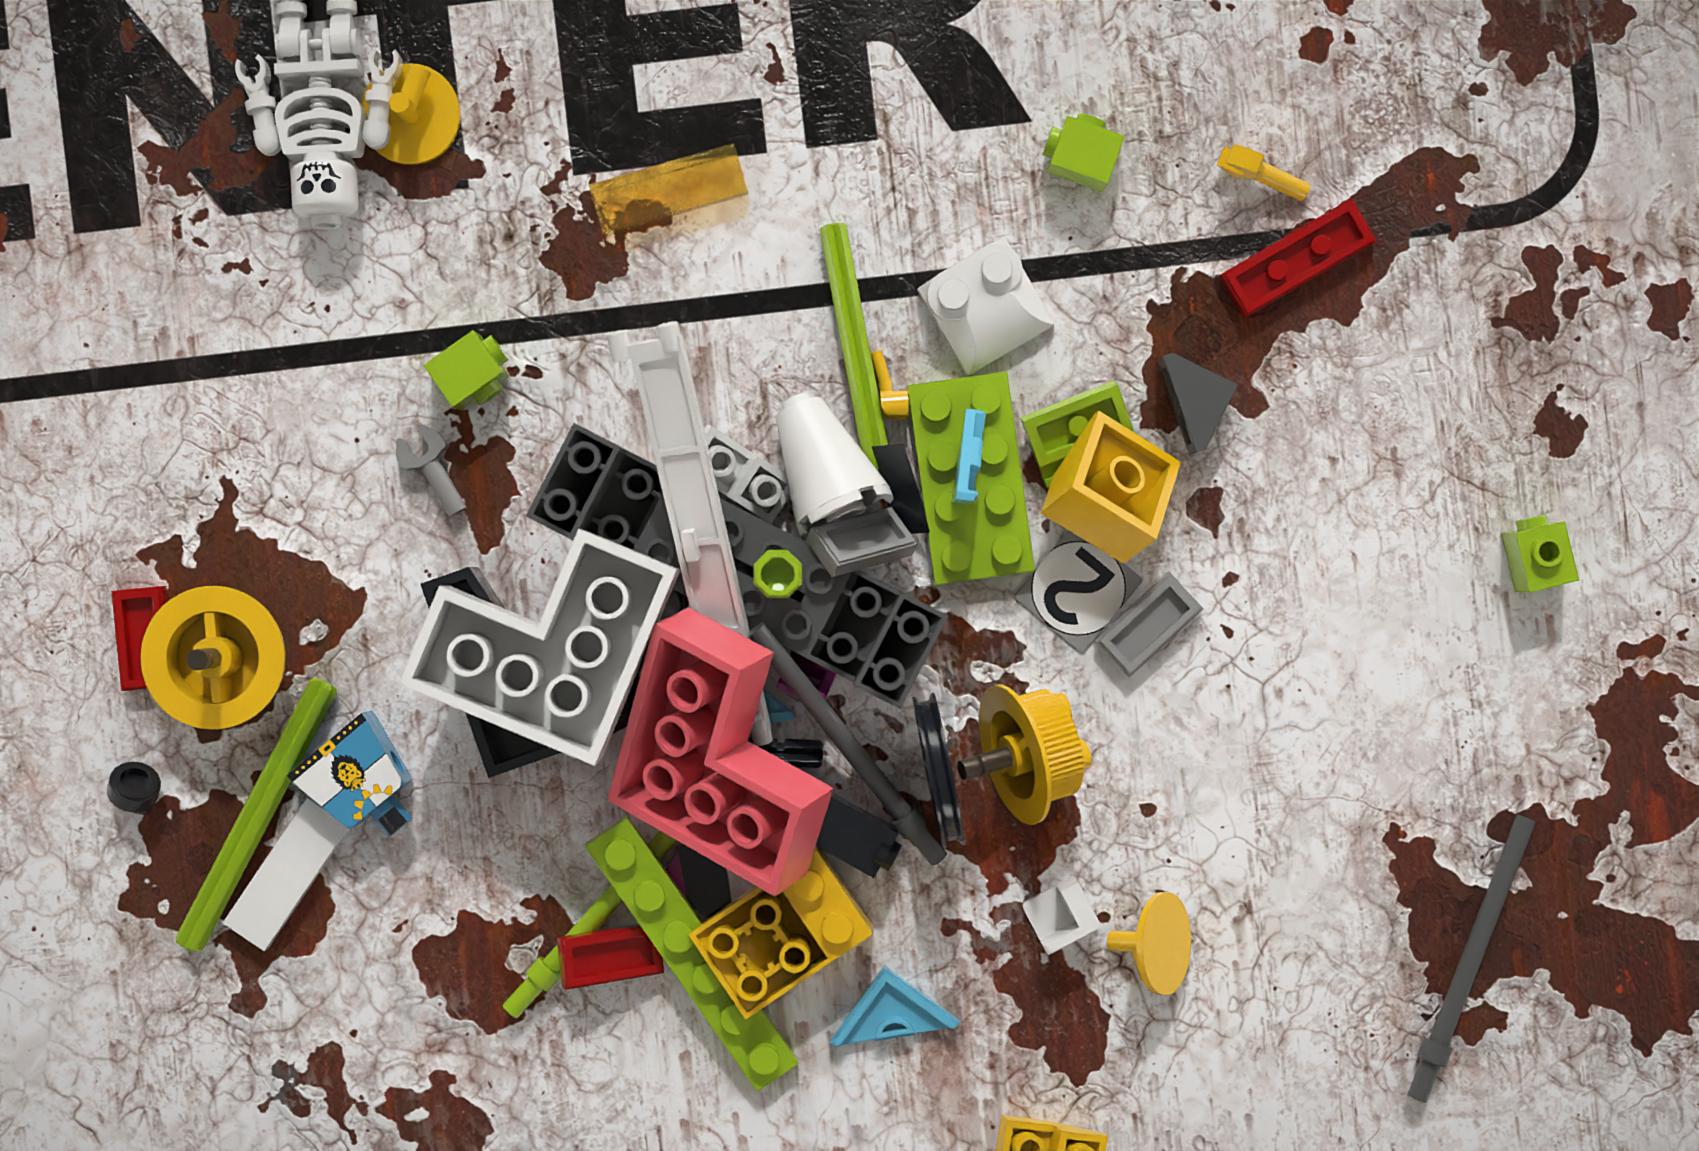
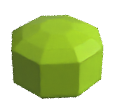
(777, 573)

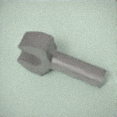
(432, 468)

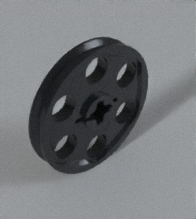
(938, 770)

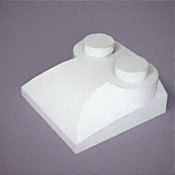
(985, 306)

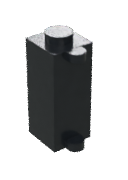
(858, 837)

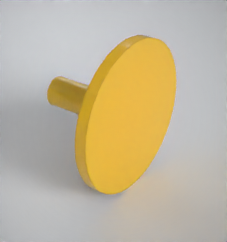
(421, 116)
(1160, 944)

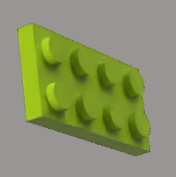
(993, 531)

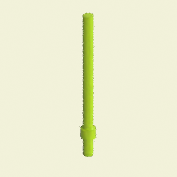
(546, 971)

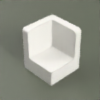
(1061, 915)

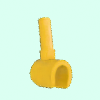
(893, 403)

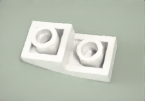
(746, 476)

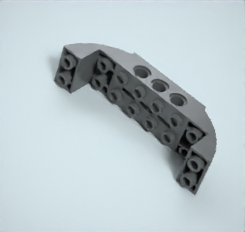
(839, 622)

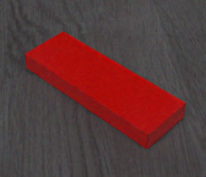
(1297, 258)

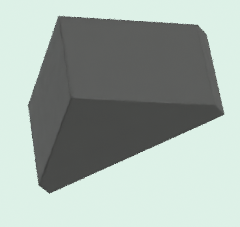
(1196, 397)

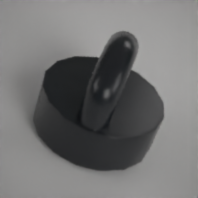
(134, 787)

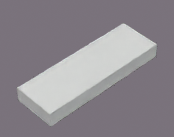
(286, 875)

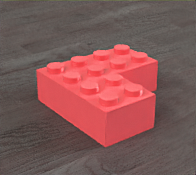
(691, 759)

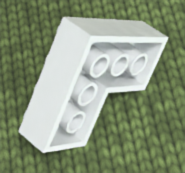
(553, 677)

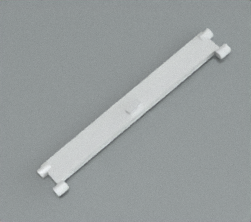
(688, 483)

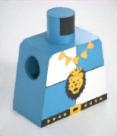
(357, 776)

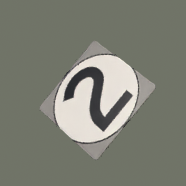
(1078, 590)

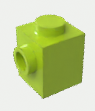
(1083, 151)
(469, 370)
(1539, 554)

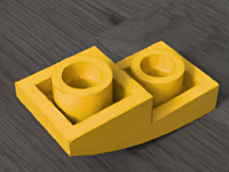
(1039, 1135)

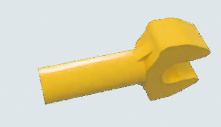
(1249, 164)

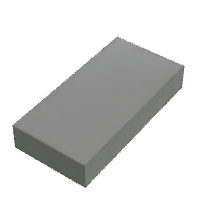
(861, 542)
(1148, 624)

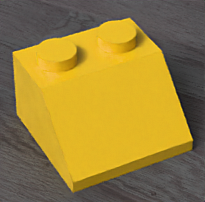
(1112, 488)

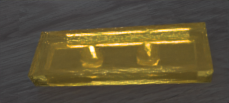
(668, 189)

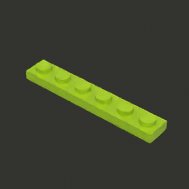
(667, 921)

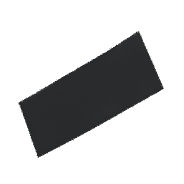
(898, 474)

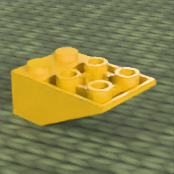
(774, 943)

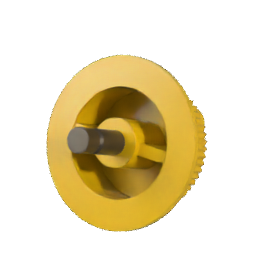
(213, 657)
(1028, 750)

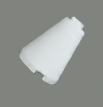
(825, 466)

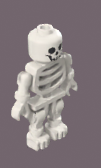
(322, 183)

